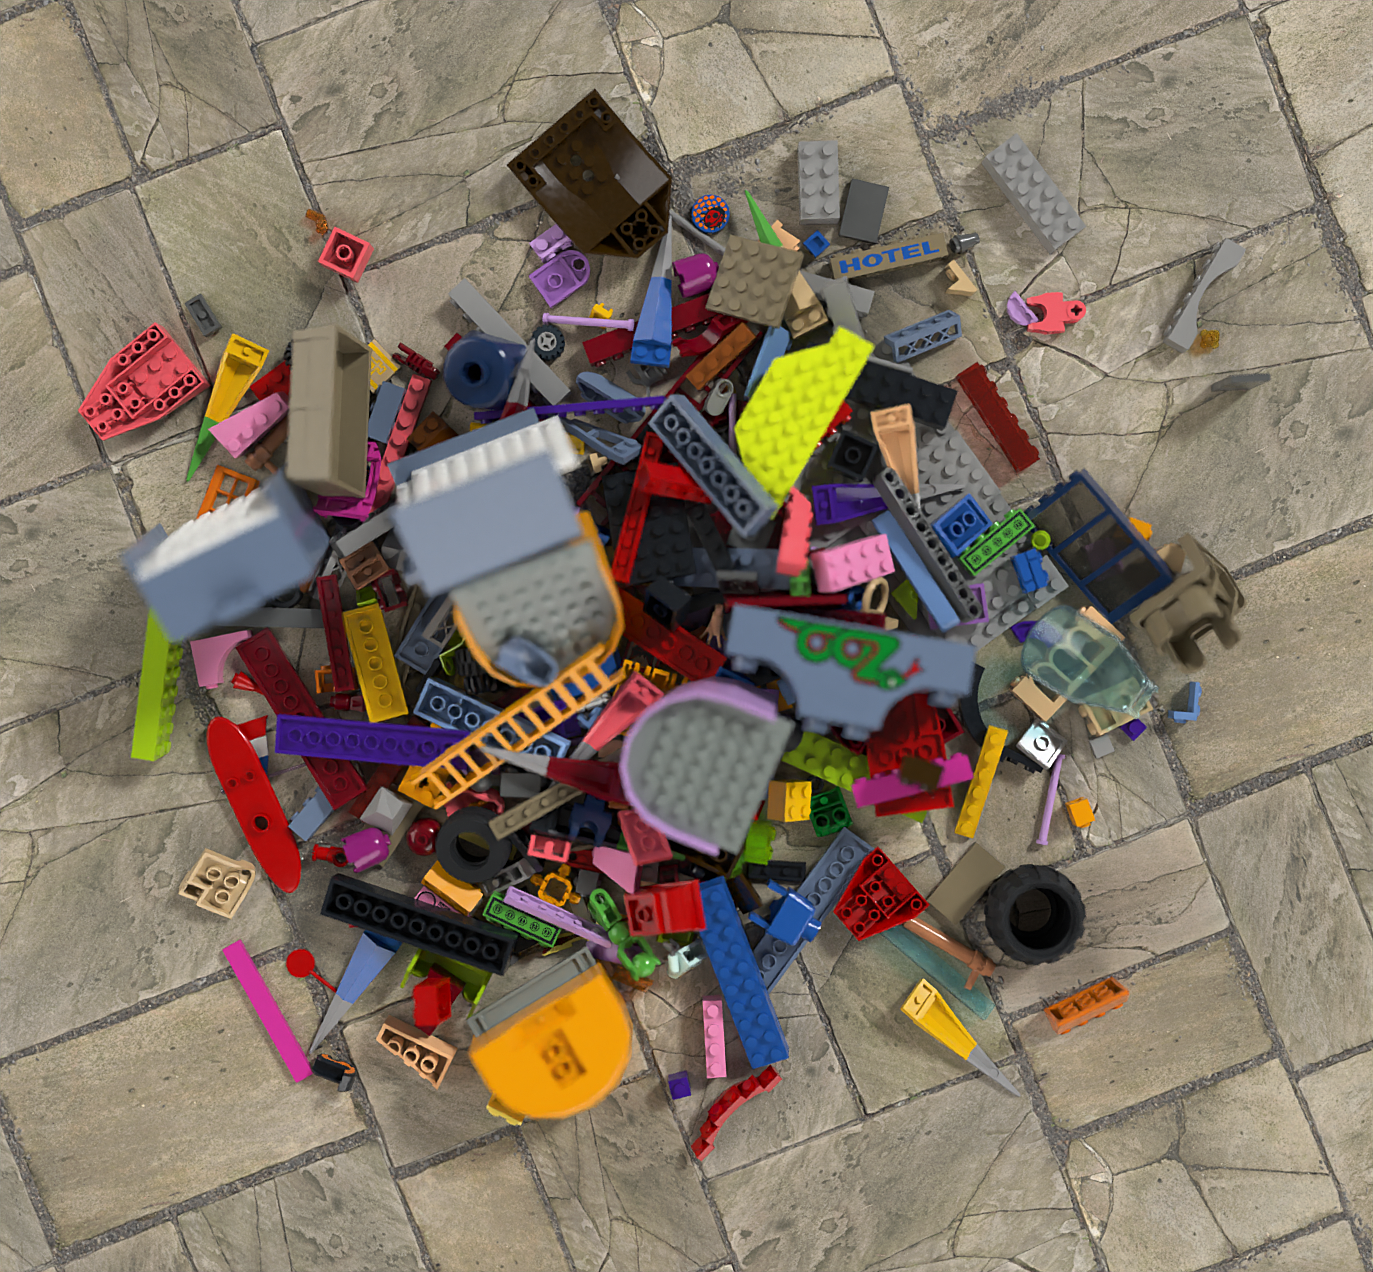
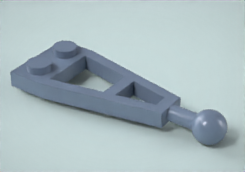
(621, 453)

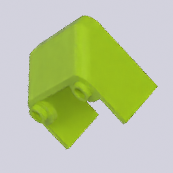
(475, 978)

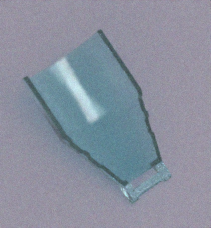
(1084, 662)

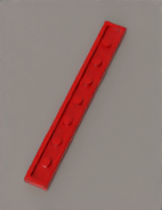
(635, 514)

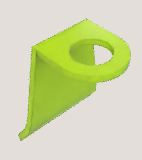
(446, 656)

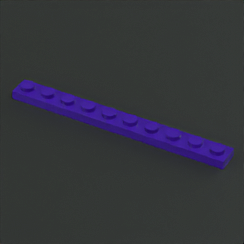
(580, 409)

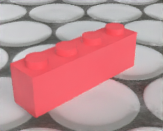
(794, 535)

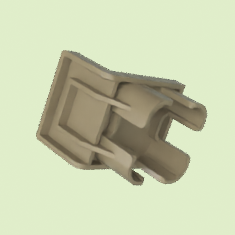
(1193, 609)

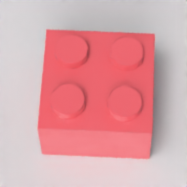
(346, 254)

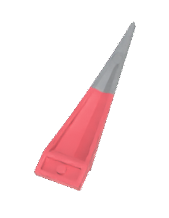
(620, 712)

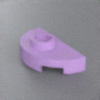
(1019, 311)

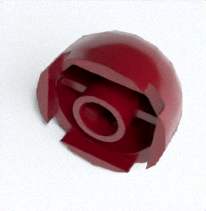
(422, 836)

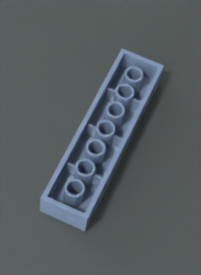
(713, 465)

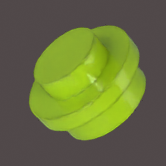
(1040, 540)

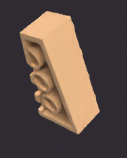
(422, 1052)

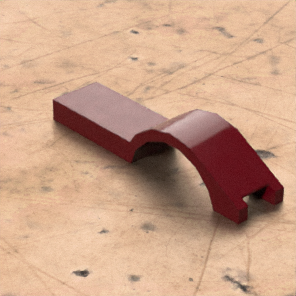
(709, 338)

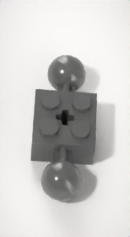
(513, 782)

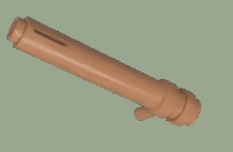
(264, 450)
(973, 959)

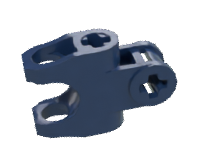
(590, 815)

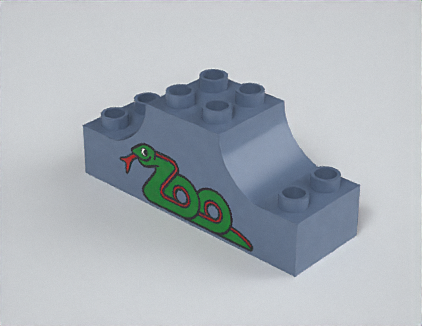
(847, 671)

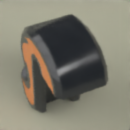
(335, 1071)

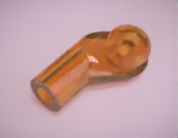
(320, 221)

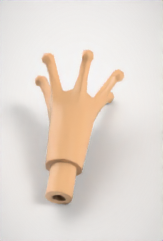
(715, 626)

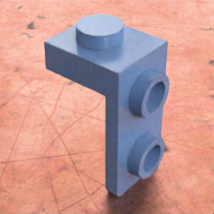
(1193, 708)

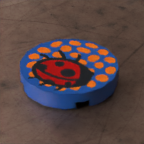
(710, 214)

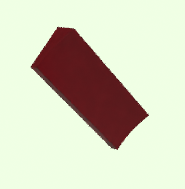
(784, 601)

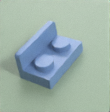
(587, 723)

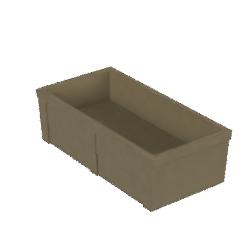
(329, 412)

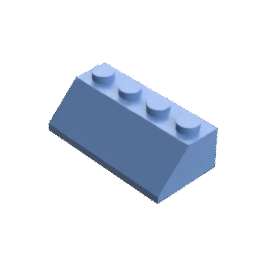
(773, 347)

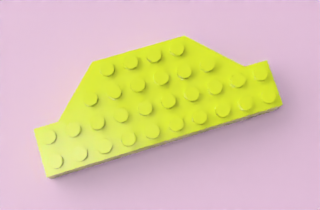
(795, 410)

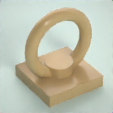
(891, 623)

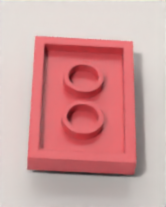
(643, 840)

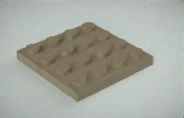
(754, 281)

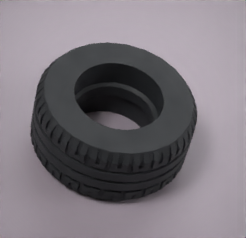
(459, 862)

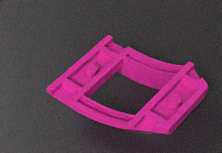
(351, 506)

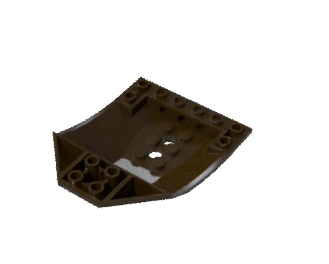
(603, 213)

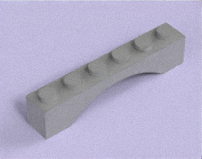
(1184, 329)

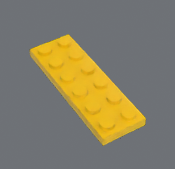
(375, 663)

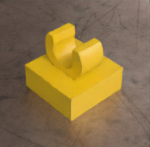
(600, 313)

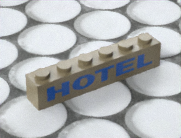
(889, 258)

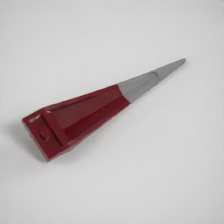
(519, 393)
(591, 777)

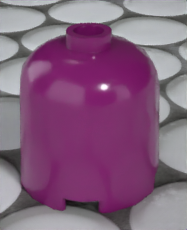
(695, 274)
(366, 848)

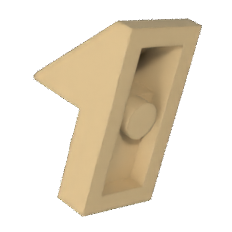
(963, 284)

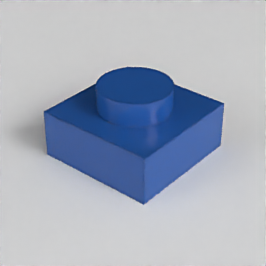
(816, 244)

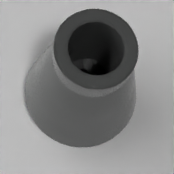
(963, 242)

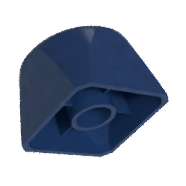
(500, 366)

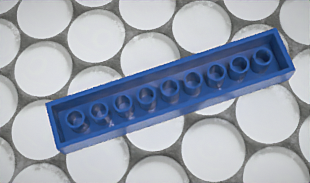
(740, 977)

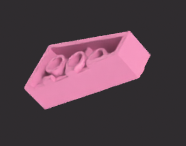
(247, 427)

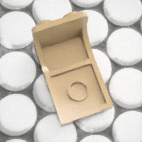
(1105, 720)

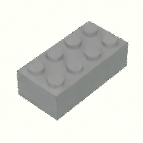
(818, 182)

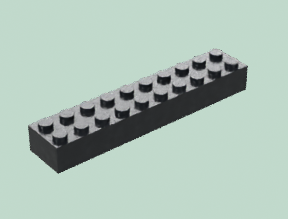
(419, 924)

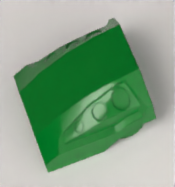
(829, 812)

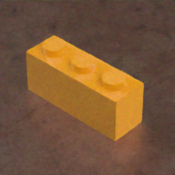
(453, 891)

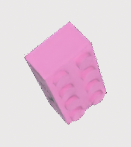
(852, 563)

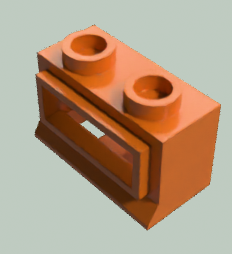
(321, 687)

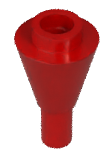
(243, 682)

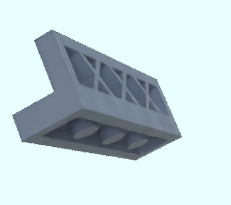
(923, 329)

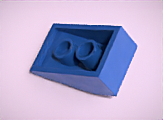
(960, 525)

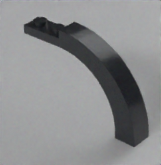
(976, 728)

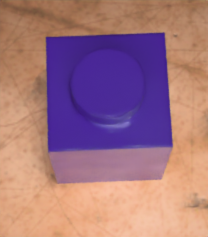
(679, 1085)

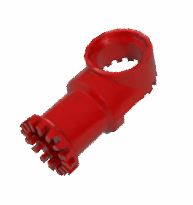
(328, 854)

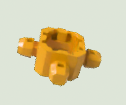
(564, 871)

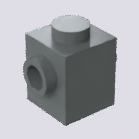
(586, 882)

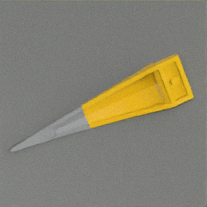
(935, 1017)

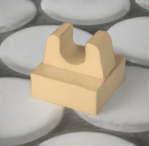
(596, 463)

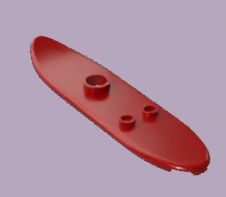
(254, 797)

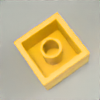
(789, 800)

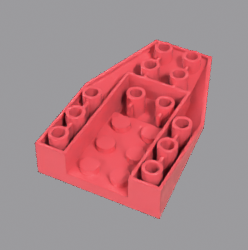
(141, 384)

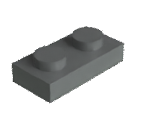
(203, 315)

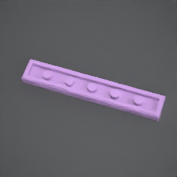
(557, 916)

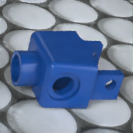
(789, 917)

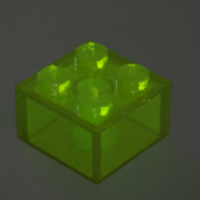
(758, 842)

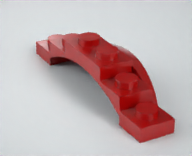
(728, 1103)

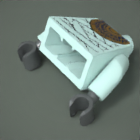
(685, 958)

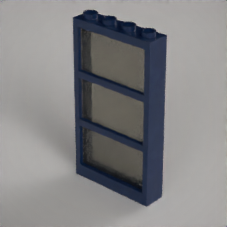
(1099, 546)

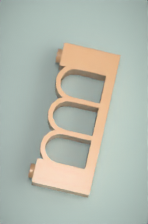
(1033, 697)

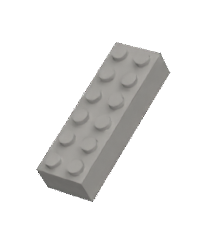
(1033, 193)

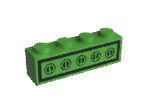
(995, 542)
(521, 921)

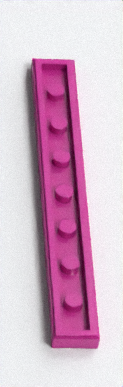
(268, 1010)

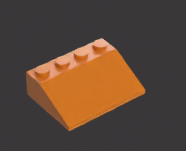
(1086, 1005)

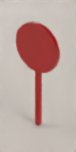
(302, 963)

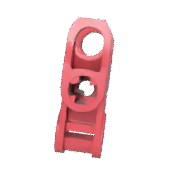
(1055, 312)

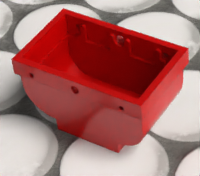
(665, 908)

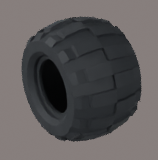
(1059, 932)

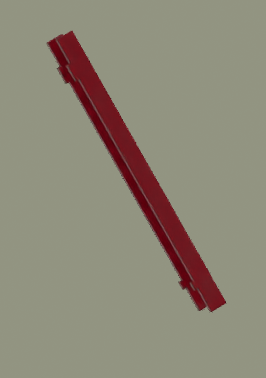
(676, 388)

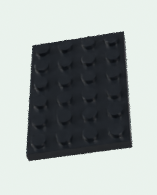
(665, 537)

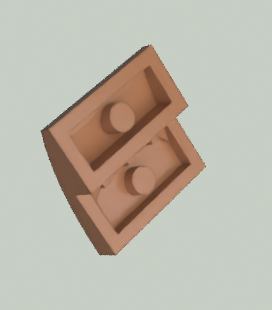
(364, 565)

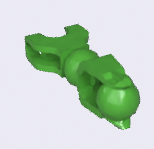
(619, 933)

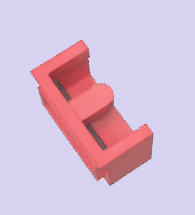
(549, 848)

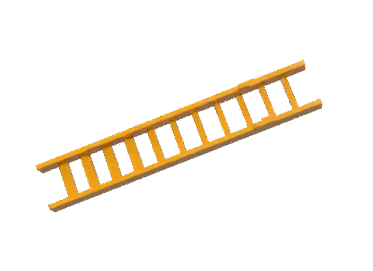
(542, 728)

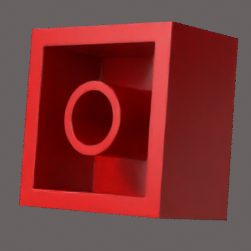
(432, 1001)

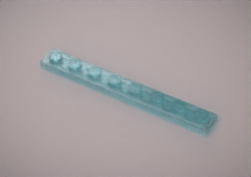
(939, 970)

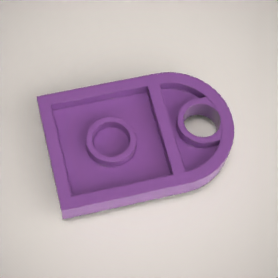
(559, 278)

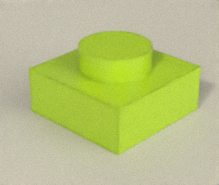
(366, 596)

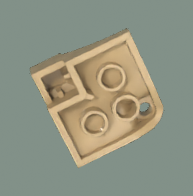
(218, 883)

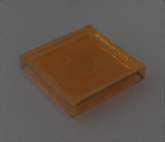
(623, 976)

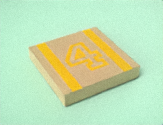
(382, 366)

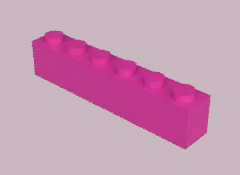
(889, 787)

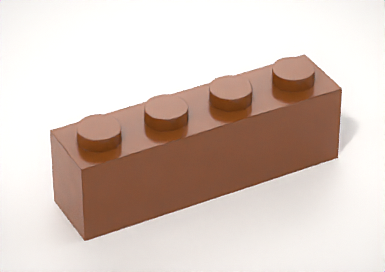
(721, 356)

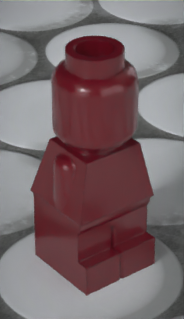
(345, 702)

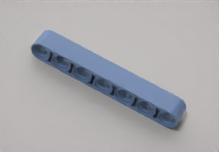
(916, 572)

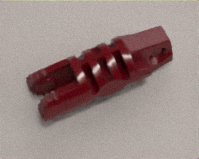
(417, 362)

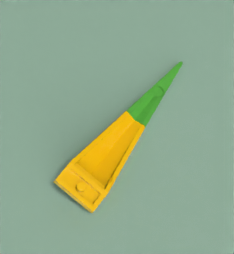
(236, 372)

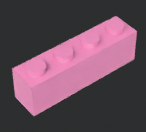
(714, 1036)

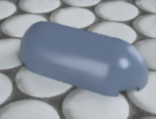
(598, 388)

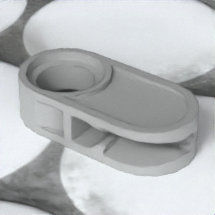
(716, 401)

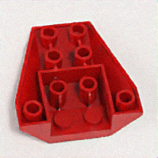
(878, 898)

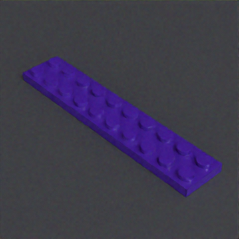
(366, 740)

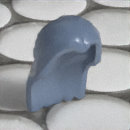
(527, 662)

